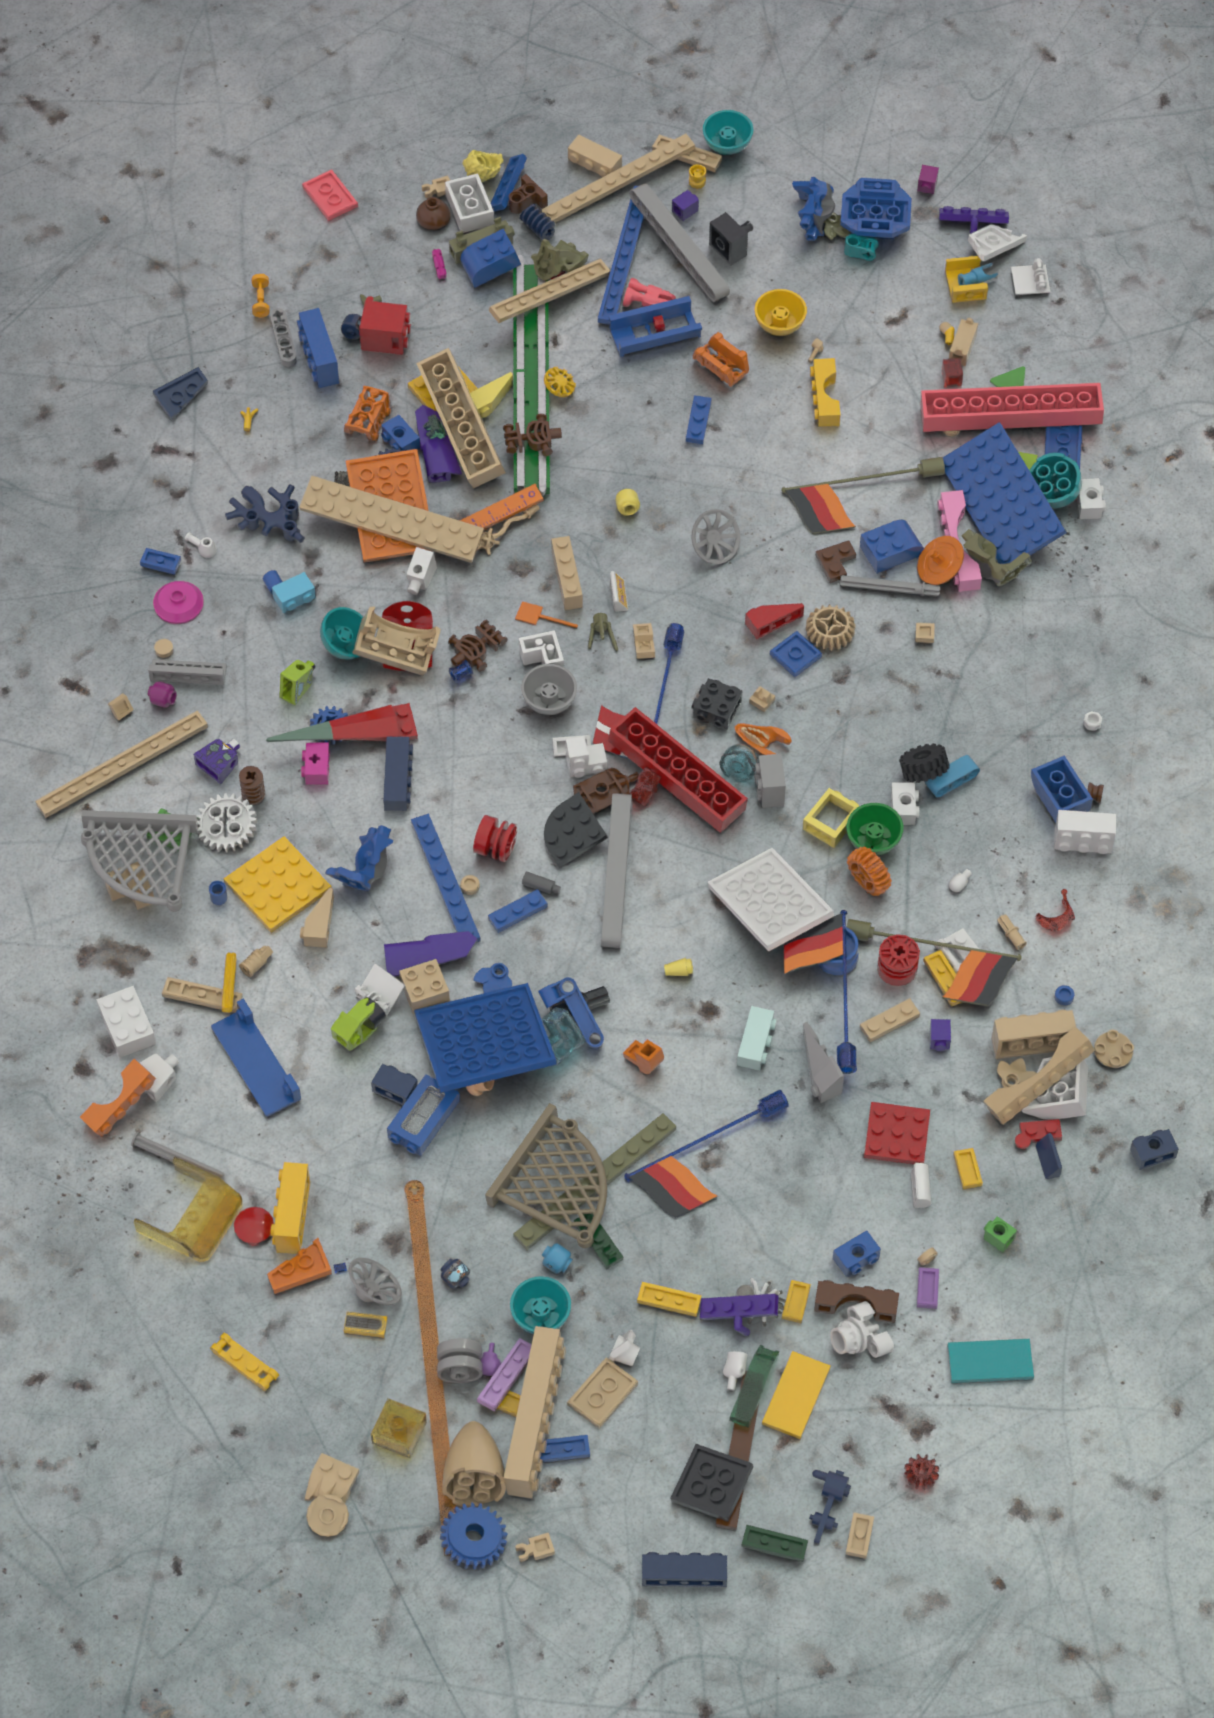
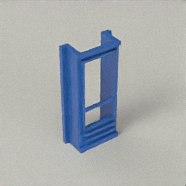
(622, 324)

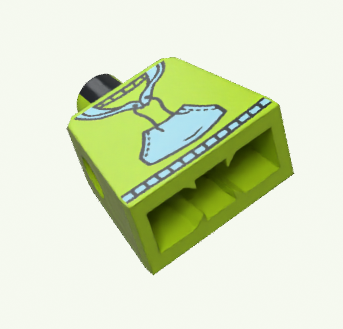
(296, 680)

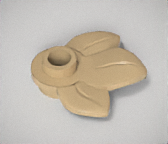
(1014, 1072)

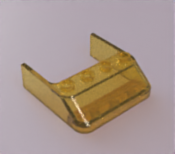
(204, 1219)

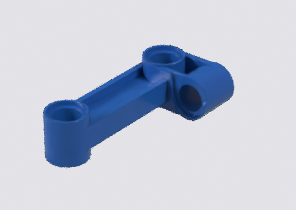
(577, 1006)

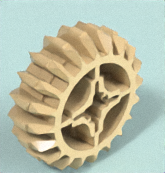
(828, 636)

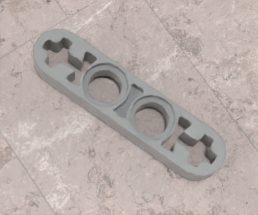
(283, 337)

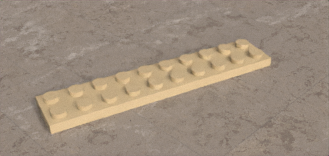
(391, 519)

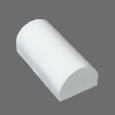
(920, 1185)

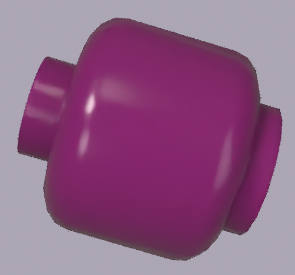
(162, 694)

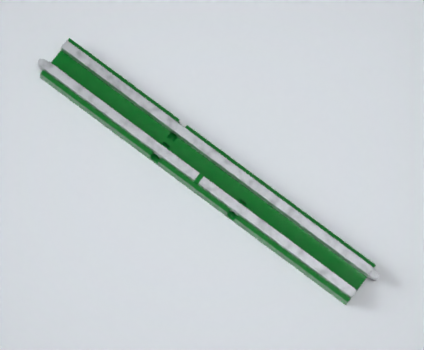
(529, 390)

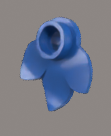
(491, 980)

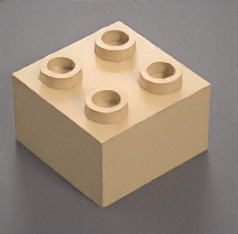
(424, 985)

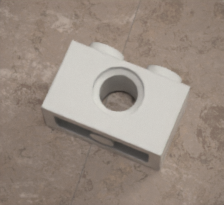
(1090, 499)
(907, 794)

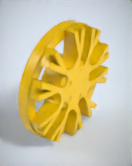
(559, 382)

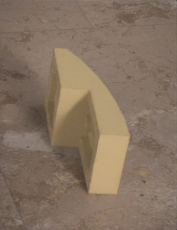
(643, 640)

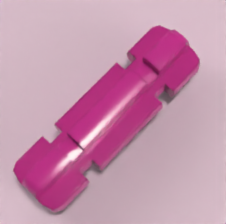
(439, 264)

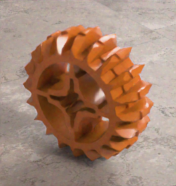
(869, 871)

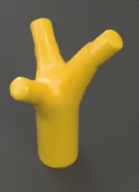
(248, 418)

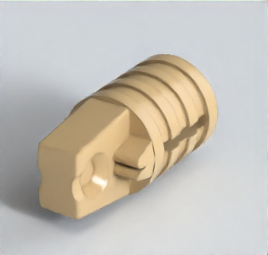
(255, 960)

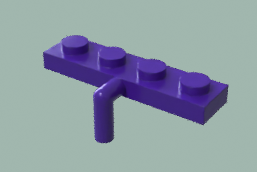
(973, 216)
(738, 1308)

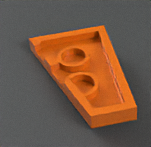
(301, 1269)

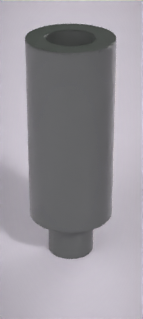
(540, 883)

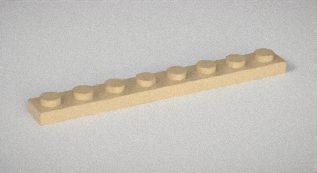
(549, 290)

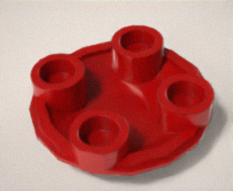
(253, 1225)

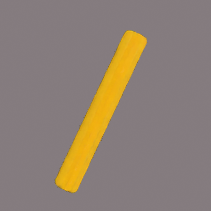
(229, 981)

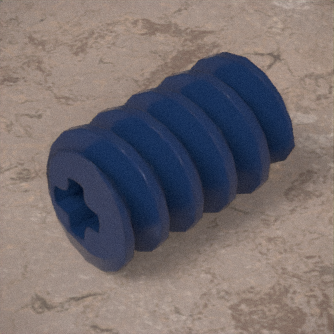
(538, 222)

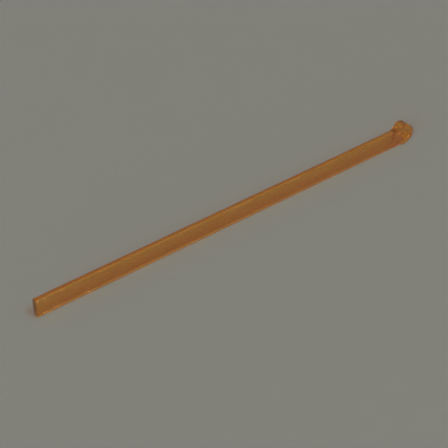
(429, 1339)

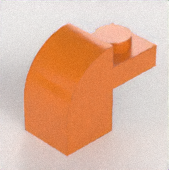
(645, 1055)

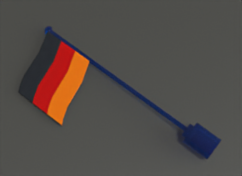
(817, 947)
(674, 1184)

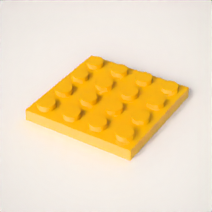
(277, 884)

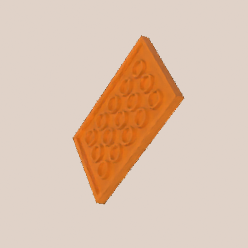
(395, 478)

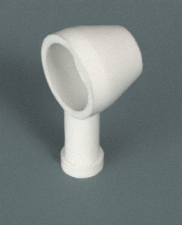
(204, 550)

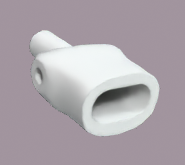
(734, 1368)

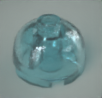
(739, 762)

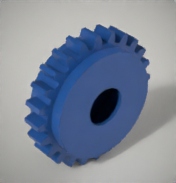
(471, 1551)

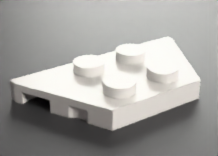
(993, 241)

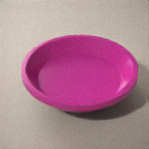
(178, 602)

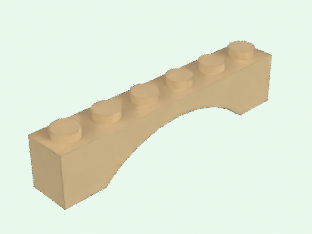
(1011, 1100)

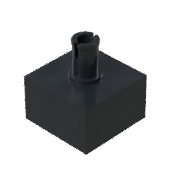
(729, 238)

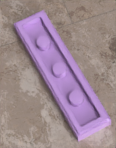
(505, 1375)

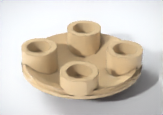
(1113, 1049)

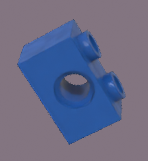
(400, 434)
(861, 1244)

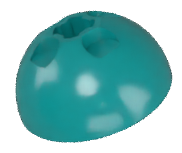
(728, 131)
(340, 632)
(540, 1296)

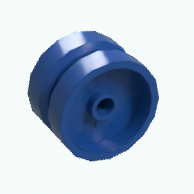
(835, 966)

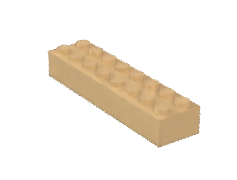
(461, 418)
(533, 1412)

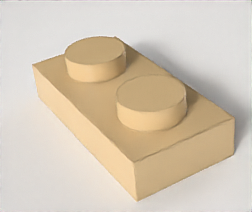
(859, 1535)

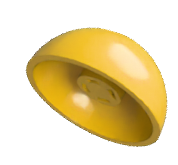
(780, 312)

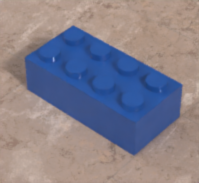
(318, 348)

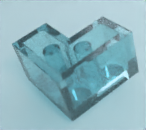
(564, 1033)

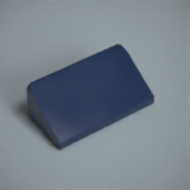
(1049, 1157)

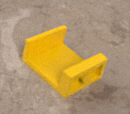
(964, 292)

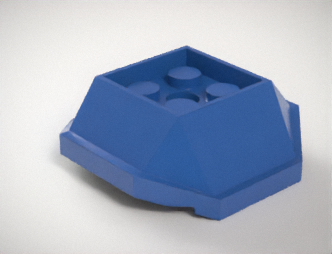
(876, 209)

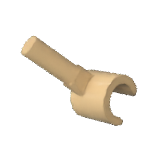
(818, 347)

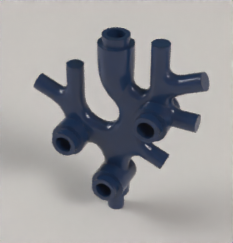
(252, 517)

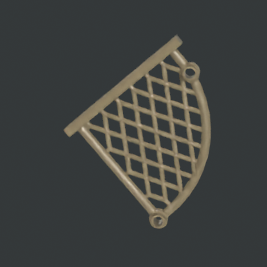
(526, 1149)

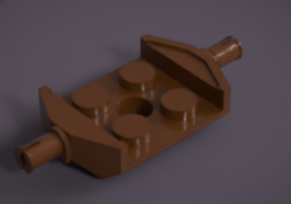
(612, 780)

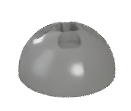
(549, 689)

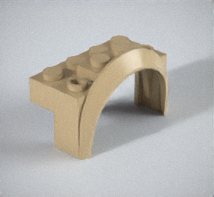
(394, 643)

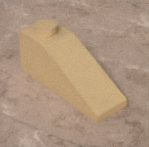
(317, 924)

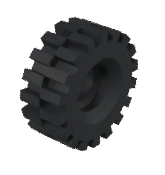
(924, 763)

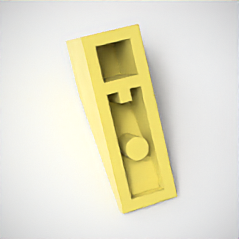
(490, 395)

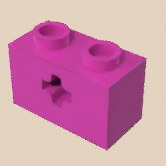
(316, 764)

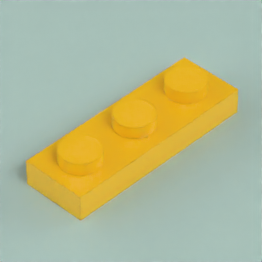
(941, 972)
(669, 1299)

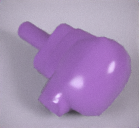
(490, 1361)

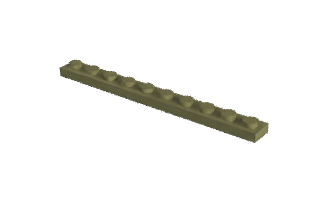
(614, 1166)

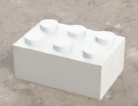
(469, 203)
(1085, 831)
(126, 1021)

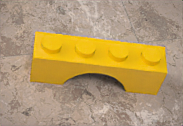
(827, 408)

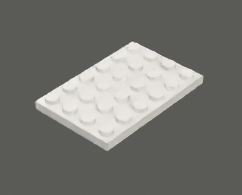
(770, 899)

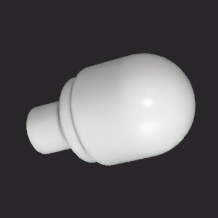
(959, 881)

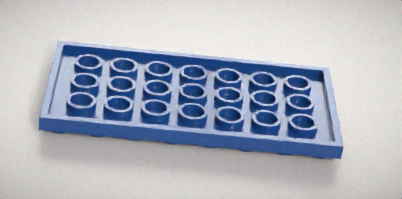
(1002, 495)

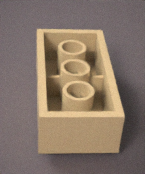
(1030, 1033)

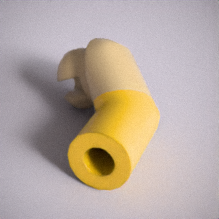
(948, 330)

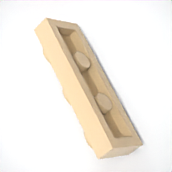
(890, 1020)

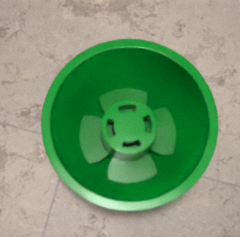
(875, 827)

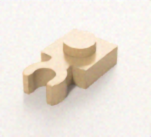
(437, 187)
(538, 1546)

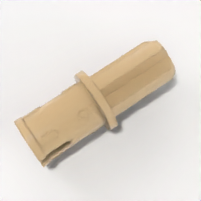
(1011, 932)

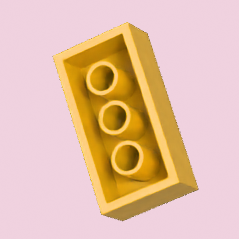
(291, 1207)

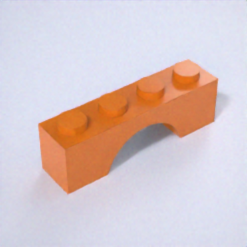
(135, 1081)

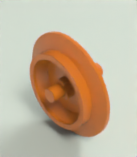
(940, 560)

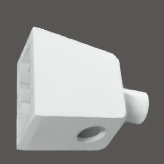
(421, 570)
(163, 1072)

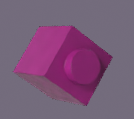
(928, 179)

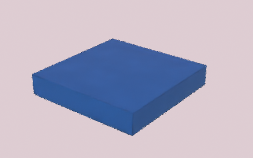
(795, 653)

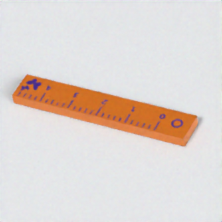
(505, 508)

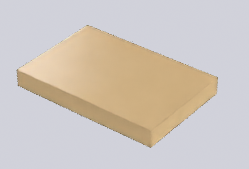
(602, 1393)

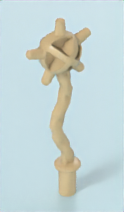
(488, 539)

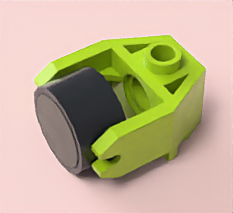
(358, 1023)

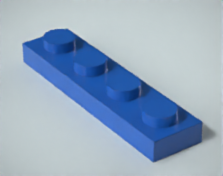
(508, 182)

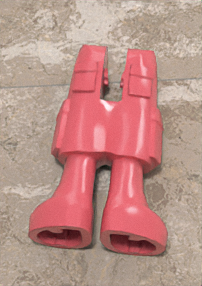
(652, 295)

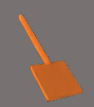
(531, 613)

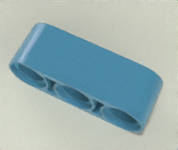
(959, 773)

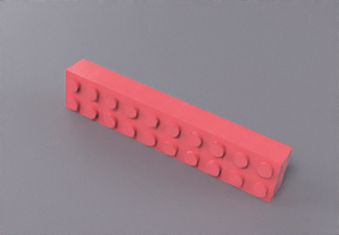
(1012, 407)

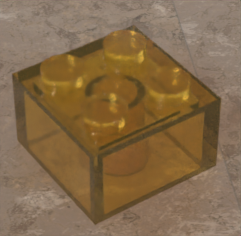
(398, 1428)

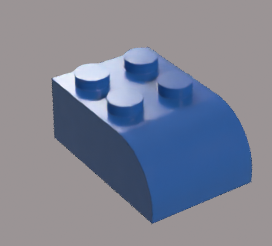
(489, 258)
(890, 545)
(1060, 787)

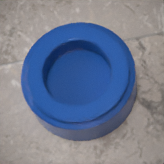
(1064, 995)

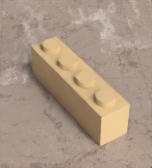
(567, 573)

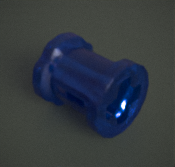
(460, 671)

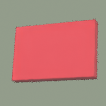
(330, 195)

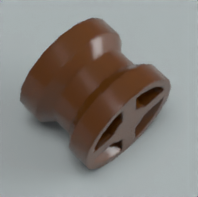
(1095, 791)

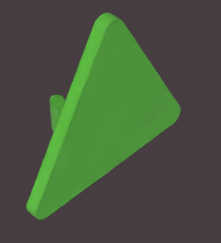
(1009, 379)

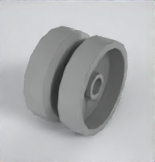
(459, 1360)

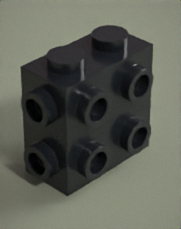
(717, 703)

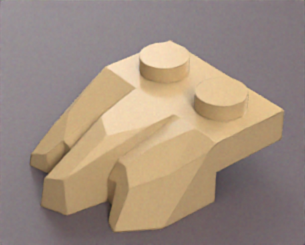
(331, 1478)

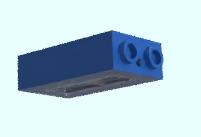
(422, 1116)

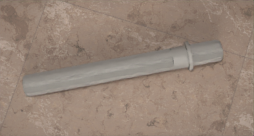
(889, 585)

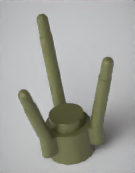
(600, 624)

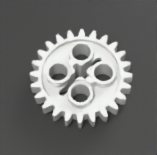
(244, 821)

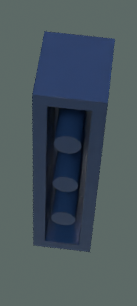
(397, 774)
(684, 1570)

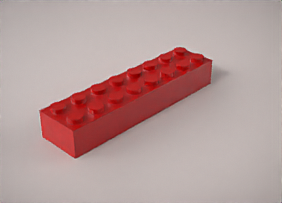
(680, 769)

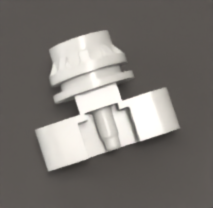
(858, 1333)

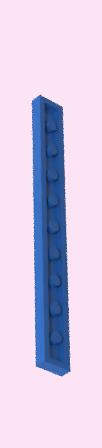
(621, 263)

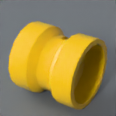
(697, 176)

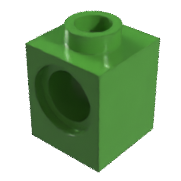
(1001, 1242)

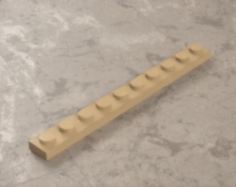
(619, 178)
(121, 764)

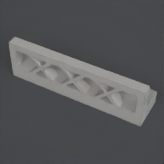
(187, 672)

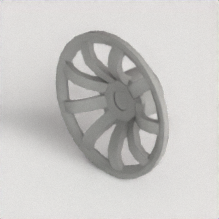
(713, 536)
(368, 1288)

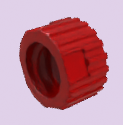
(658, 323)

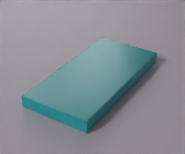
(990, 1360)

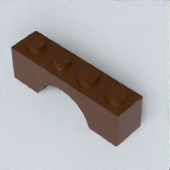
(833, 1295)

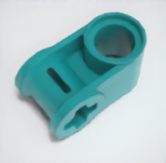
(859, 247)

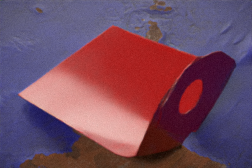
(420, 619)

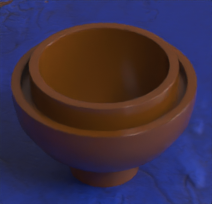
(433, 213)

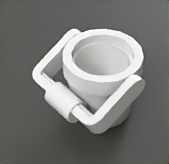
(624, 1349)

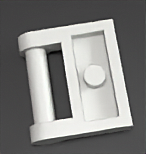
(958, 938)

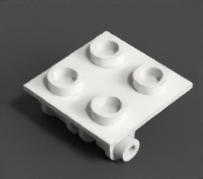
(1031, 278)
(381, 988)

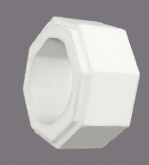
(1092, 721)

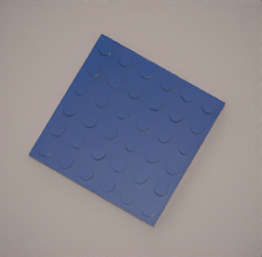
(484, 1037)

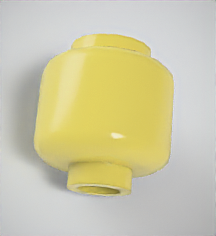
(627, 502)

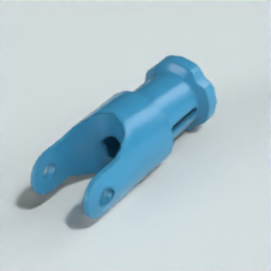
(976, 276)

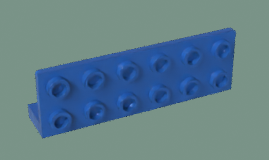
(256, 1061)

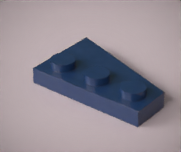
(179, 392)

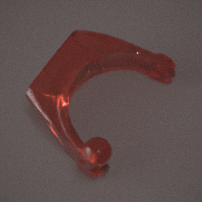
(1058, 922)

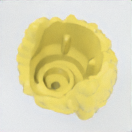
(483, 164)

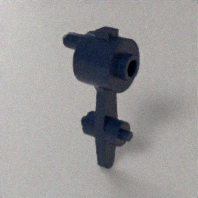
(834, 1488)

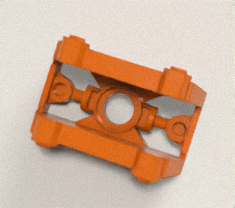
(726, 354)
(376, 415)

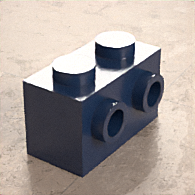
(393, 1084)

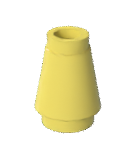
(681, 967)

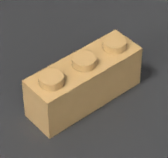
(594, 156)

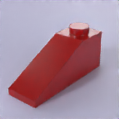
(772, 617)

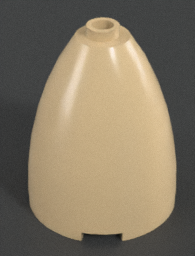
(475, 1462)

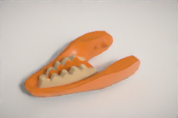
(761, 736)

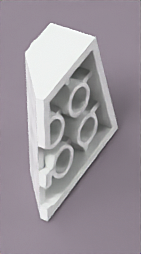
(1064, 1098)

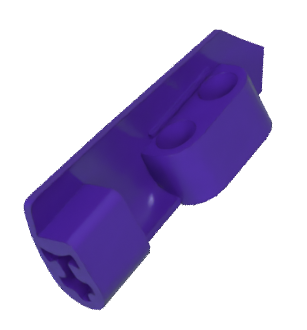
(437, 452)
(439, 947)

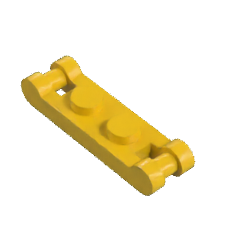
(244, 1362)

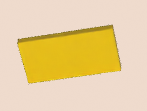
(796, 1395)

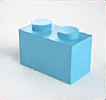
(293, 592)

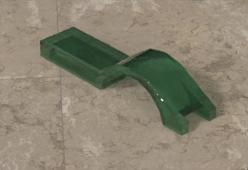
(753, 1386)

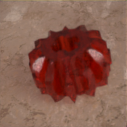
(914, 1467)

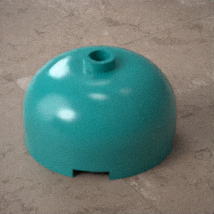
(1057, 472)

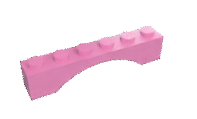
(953, 510)

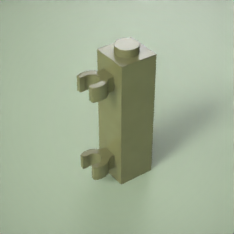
(461, 242)

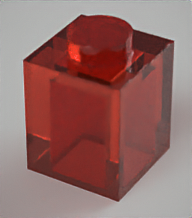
(952, 372)

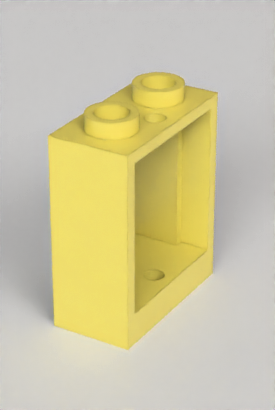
(821, 830)

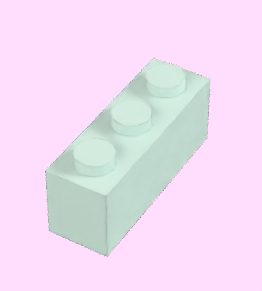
(756, 1038)

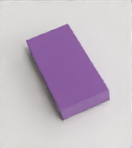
(927, 1288)

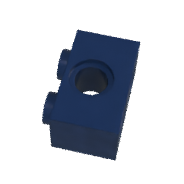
(1146, 1157)

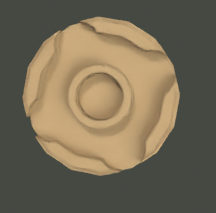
(327, 1515)

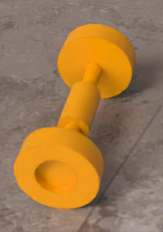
(260, 309)

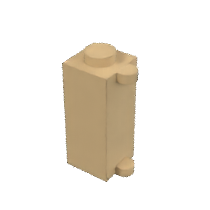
(964, 340)

